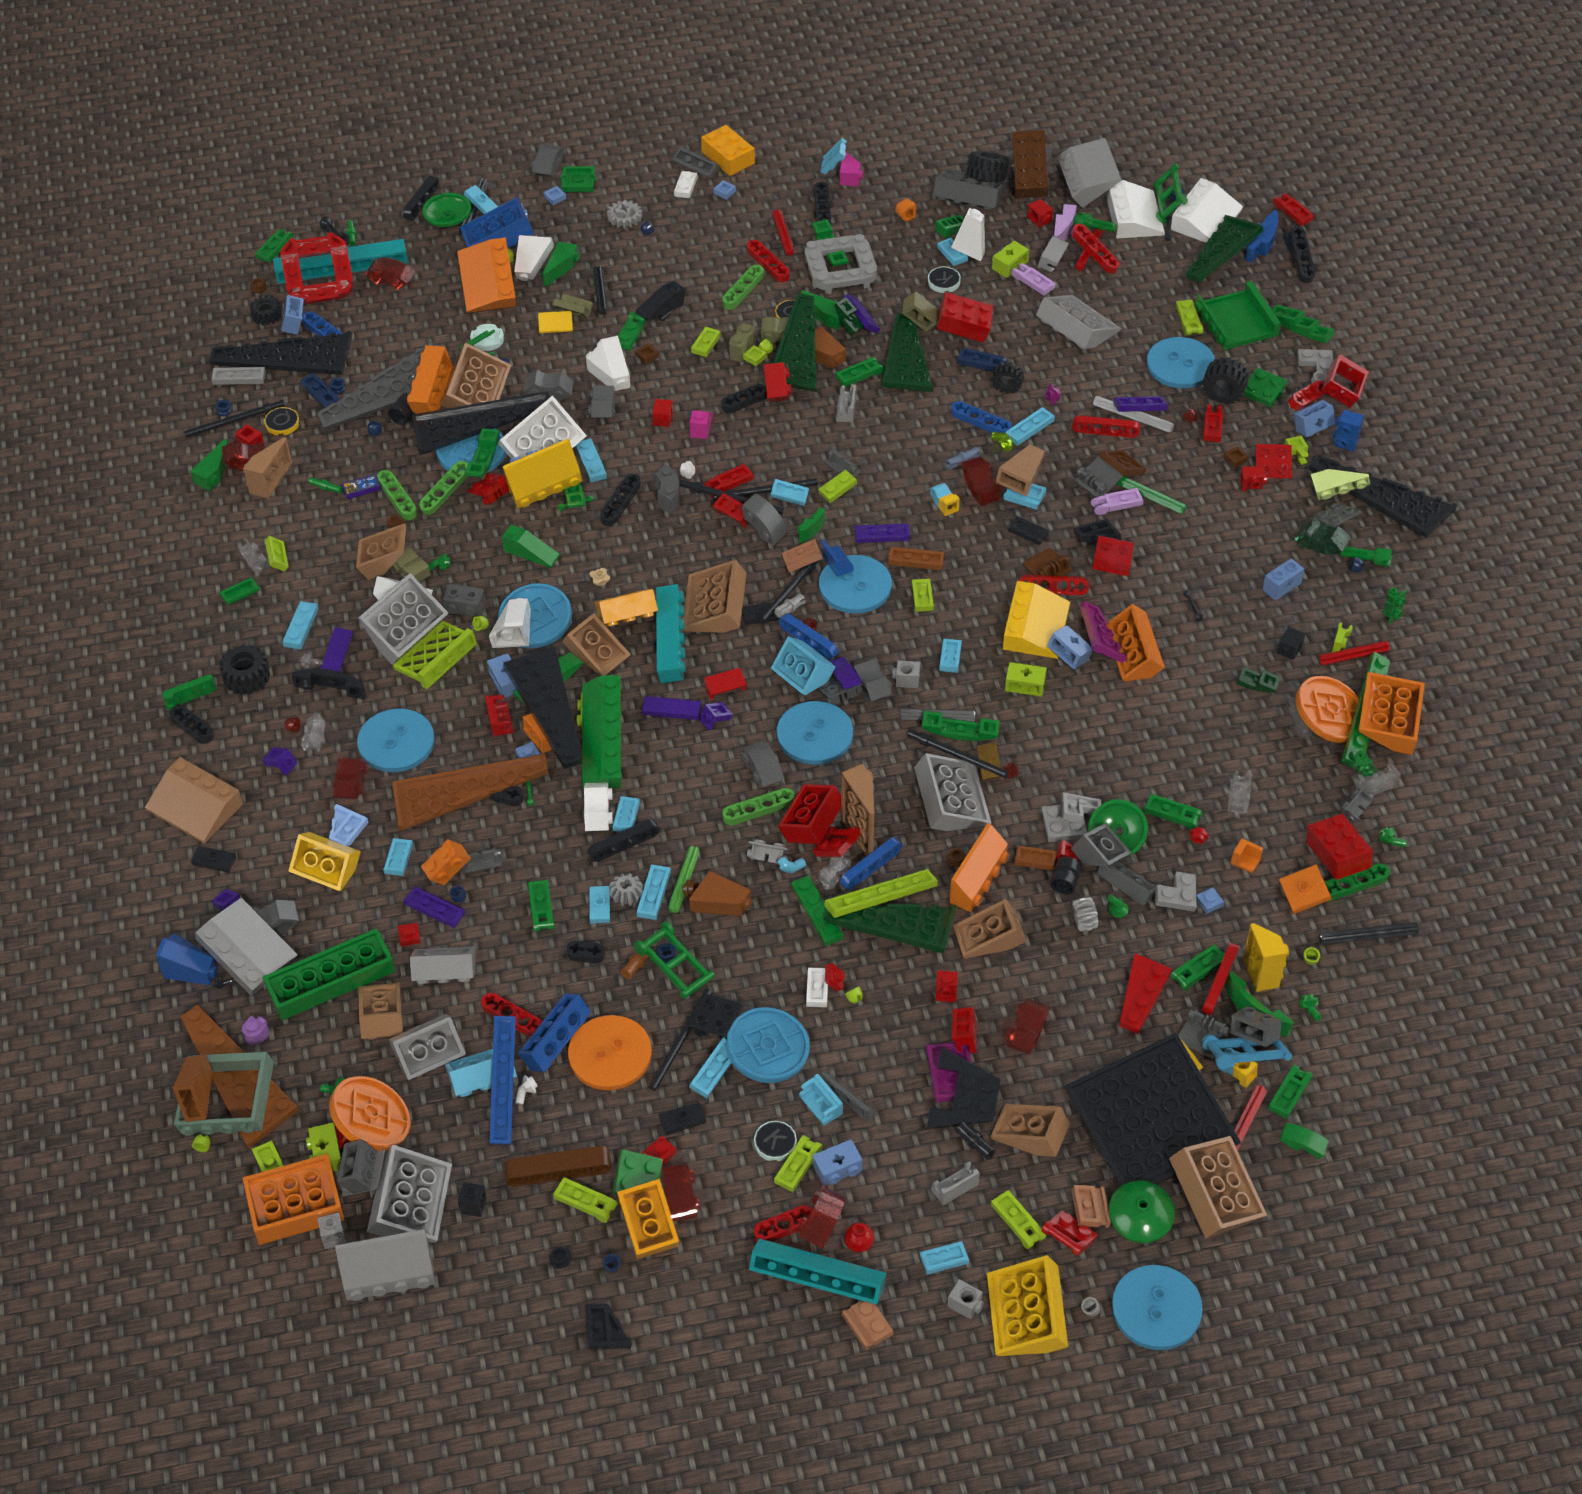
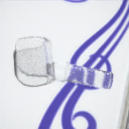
(307, 659)

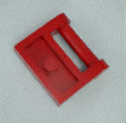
(836, 847)
(1066, 1230)

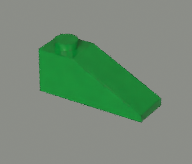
(560, 262)
(825, 311)
(210, 469)
(526, 545)

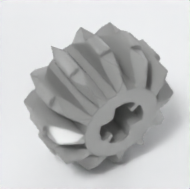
(626, 889)
(1085, 914)

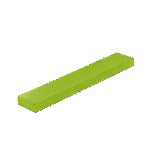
(880, 893)

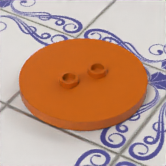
(1327, 707)
(610, 1052)
(369, 1112)

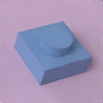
(724, 189)
(554, 195)
(527, 750)
(1209, 900)

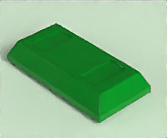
(239, 591)

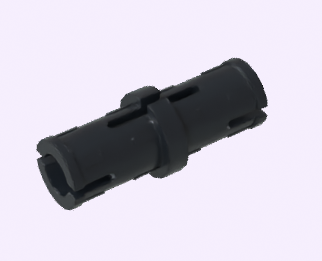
(985, 1149)

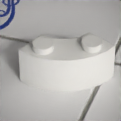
(597, 806)

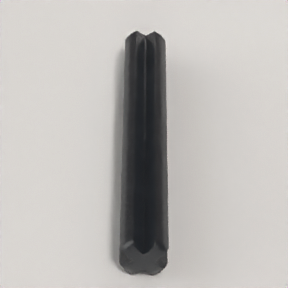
(600, 290)

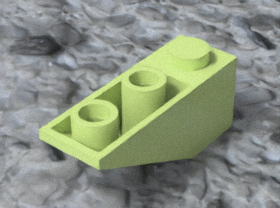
(1334, 482)

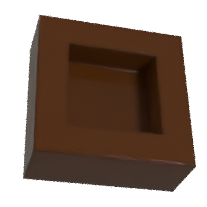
(647, 353)
(1236, 457)

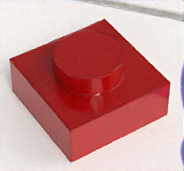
(1064, 850)
(409, 934)
(834, 977)

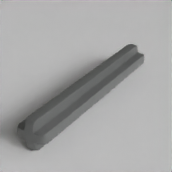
(917, 714)

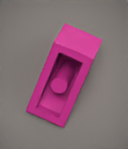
(850, 171)
(700, 424)

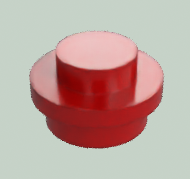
(1198, 835)

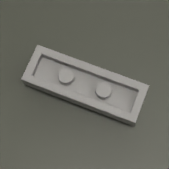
(238, 375)

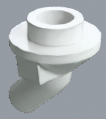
(528, 1085)

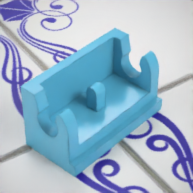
(821, 1100)

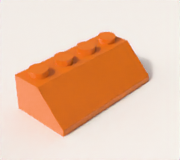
(430, 380)
(1137, 642)
(978, 869)

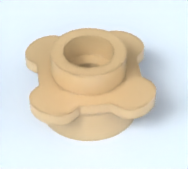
(600, 576)

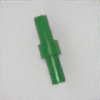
(351, 232)
(325, 485)

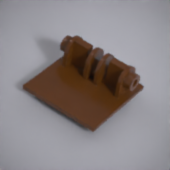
(1048, 564)

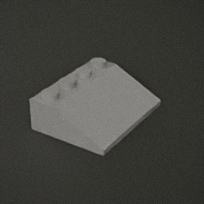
(1089, 170)
(1076, 321)
(402, 618)
(951, 793)
(244, 945)
(409, 1194)
(385, 1265)

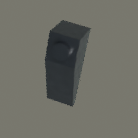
(662, 301)

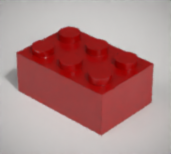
(964, 317)
(811, 814)
(1339, 846)

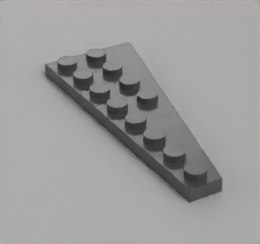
(374, 395)

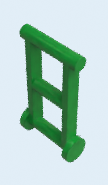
(1180, 197)
(643, 948)

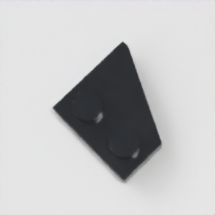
(604, 1329)

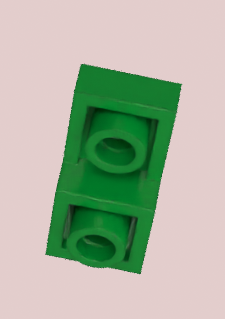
(811, 526)
(1300, 1137)

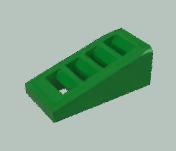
(948, 226)

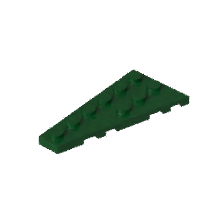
(1222, 245)
(799, 345)
(906, 360)
(902, 923)

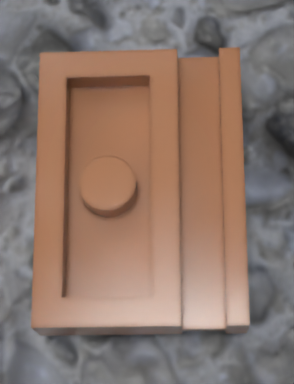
(802, 555)
(1091, 1206)
(867, 1323)

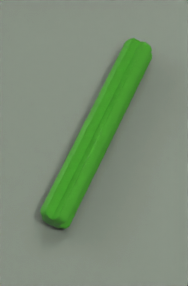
(685, 874)

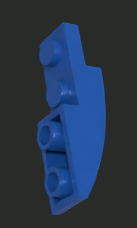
(1264, 241)

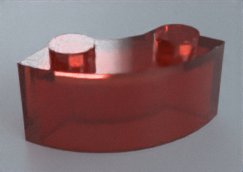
(390, 272)
(238, 454)
(980, 481)
(350, 777)
(1028, 1026)
(680, 1193)
(822, 1216)

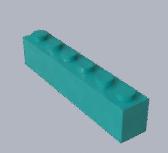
(669, 633)
(817, 1271)

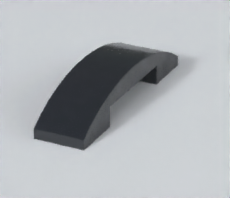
(329, 678)

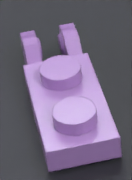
(1033, 279)
(1117, 501)

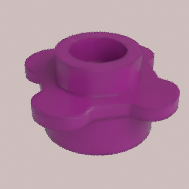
(1052, 394)

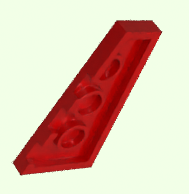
(1143, 990)

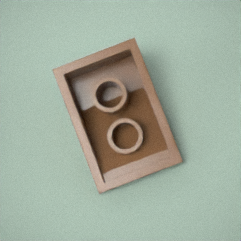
(267, 468)
(380, 551)
(596, 646)
(990, 931)
(380, 1011)
(1032, 1128)

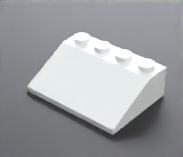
(1133, 211)
(1204, 211)
(541, 429)

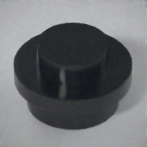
(560, 1257)

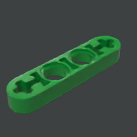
(1355, 885)

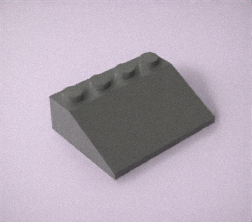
(963, 188)

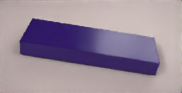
(863, 315)
(1150, 403)
(882, 533)
(337, 649)
(845, 673)
(671, 708)
(434, 907)

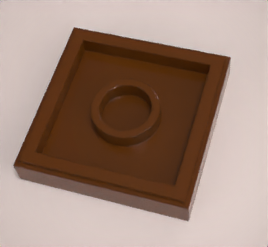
(1123, 462)

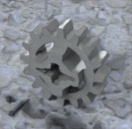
(624, 214)

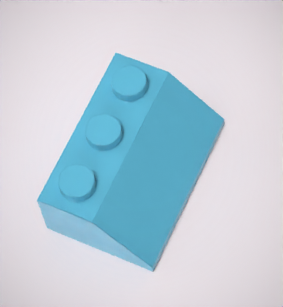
(802, 666)
(471, 1073)

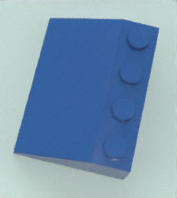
(504, 221)

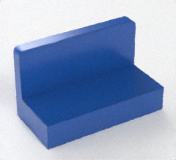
(836, 559)

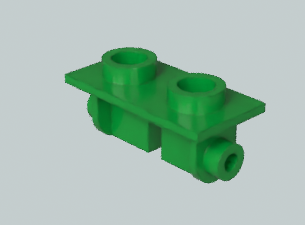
(1394, 604)
(1364, 764)

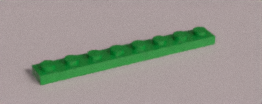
(1356, 740)

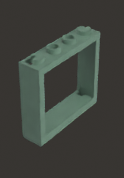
(234, 1062)

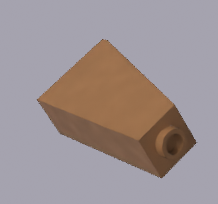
(1021, 470)

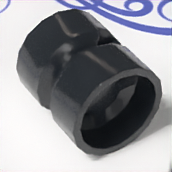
(400, 411)
(1065, 875)

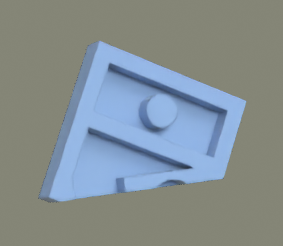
(346, 825)

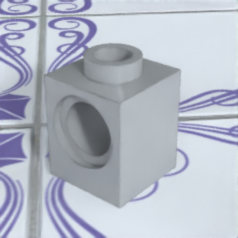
(907, 674)
(331, 1230)
(961, 1291)

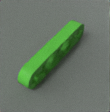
(754, 275)
(442, 486)
(398, 494)
(757, 804)

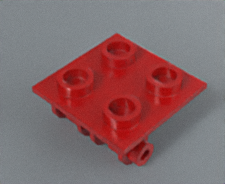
(1275, 460)
(490, 488)
(1113, 555)

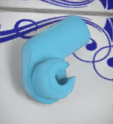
(791, 867)

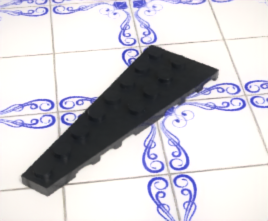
(297, 354)
(456, 424)
(1395, 500)
(544, 693)

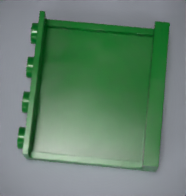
(1238, 317)

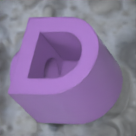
(255, 1030)

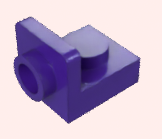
(714, 713)
(280, 758)
(225, 899)

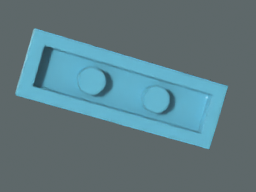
(1030, 426)
(590, 460)
(300, 625)
(653, 892)
(712, 1070)

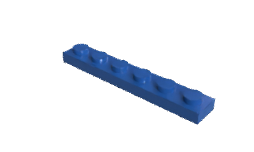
(502, 1080)

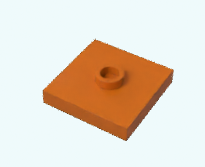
(1305, 889)

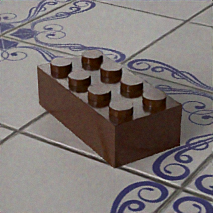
(1030, 164)

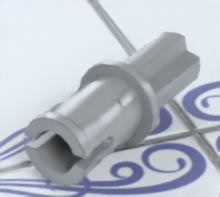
(789, 605)

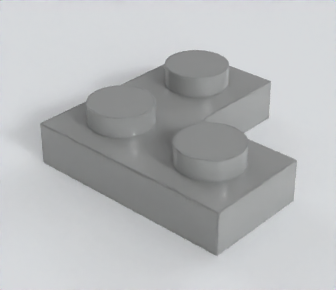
(1319, 358)
(1075, 806)
(1058, 828)
(1180, 896)

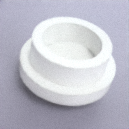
(687, 469)

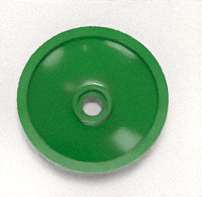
(446, 209)
(1122, 815)
(1139, 1223)

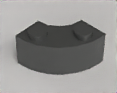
(547, 160)
(557, 384)
(602, 402)
(668, 489)
(764, 519)
(874, 682)
(762, 763)
(280, 915)

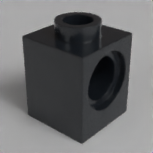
(1291, 643)
(472, 1199)

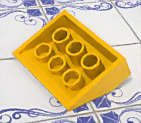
(542, 473)
(1033, 619)
(1027, 1308)

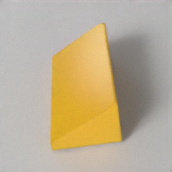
(555, 322)

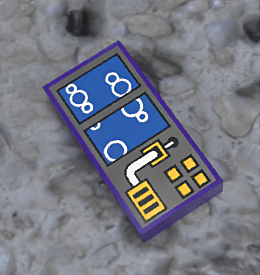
(361, 486)

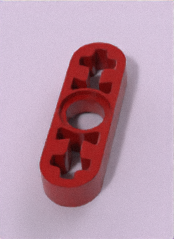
(780, 1233)

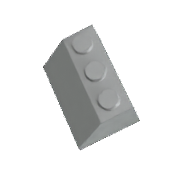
(443, 964)
(427, 1046)

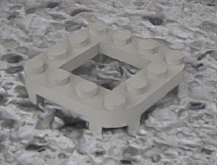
(827, 280)

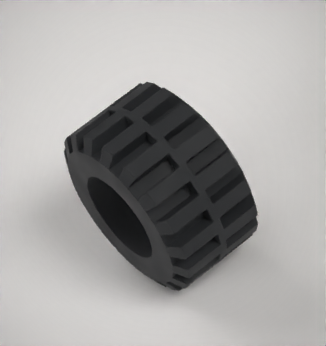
(987, 166)
(1225, 380)
(241, 680)

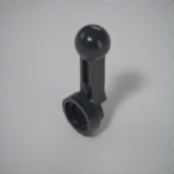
(327, 224)

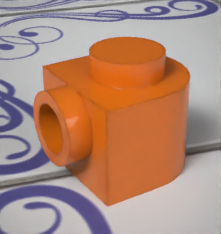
(906, 209)

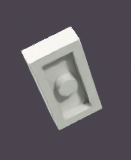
(685, 184)
(816, 988)

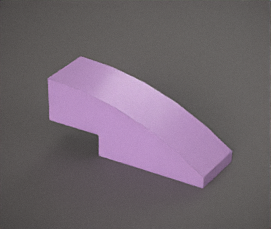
(1064, 222)

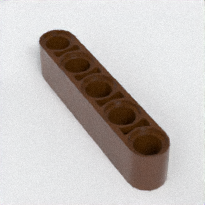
(557, 1165)

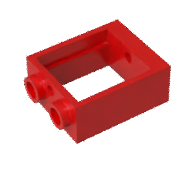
(1356, 375)

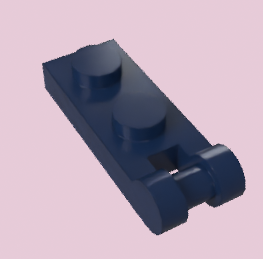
(979, 359)
(319, 390)

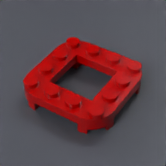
(316, 246)

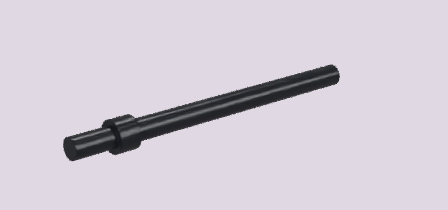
(266, 408)
(699, 487)
(765, 489)
(786, 592)
(927, 740)
(676, 1047)

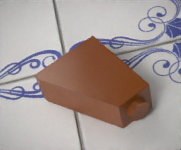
(828, 350)
(720, 896)
(193, 1087)

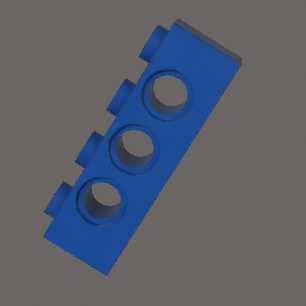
(554, 1032)

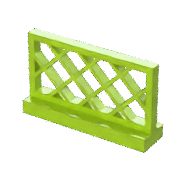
(442, 660)

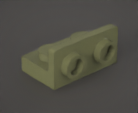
(576, 305)

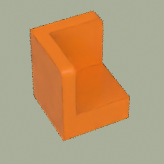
(1247, 855)

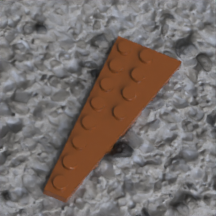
(440, 793)
(237, 1087)

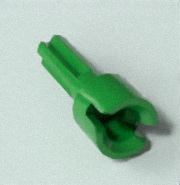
(1090, 222)
(1380, 556)

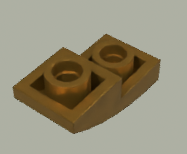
(989, 754)

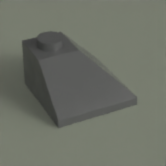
(1100, 847)

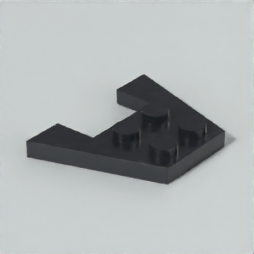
(974, 1094)

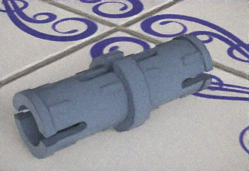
(962, 457)

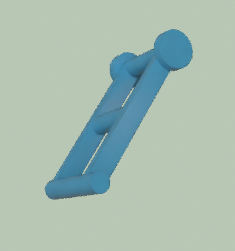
(1225, 1060)

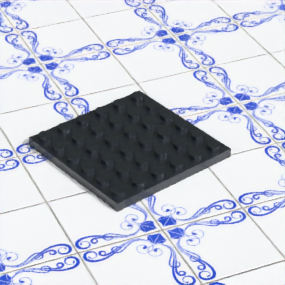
(1148, 1110)

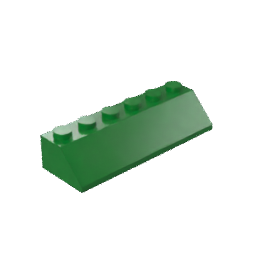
(601, 731)
(329, 974)

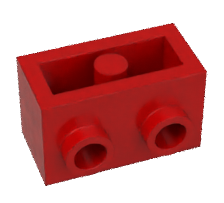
(776, 382)

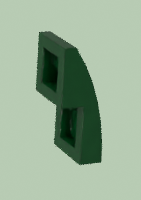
(846, 314)
(1260, 682)

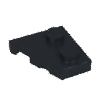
(1091, 531)

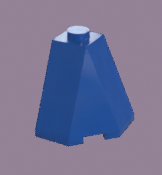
(185, 961)

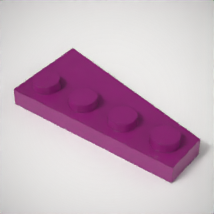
(1099, 633)

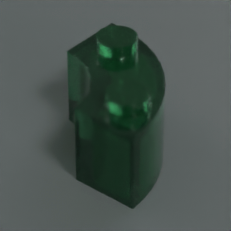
(1322, 538)

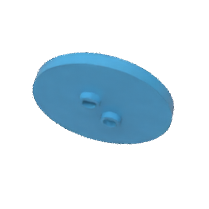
(1179, 362)
(465, 451)
(858, 590)
(549, 612)
(815, 732)
(396, 740)
(767, 1045)
(1157, 1307)

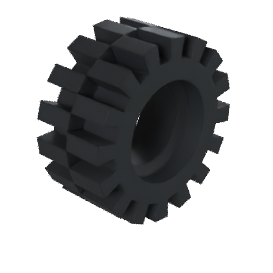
(271, 305)
(1007, 384)

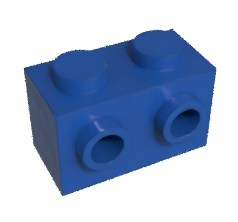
(1348, 430)

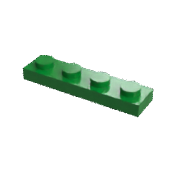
(815, 910)

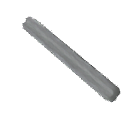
(1135, 415)

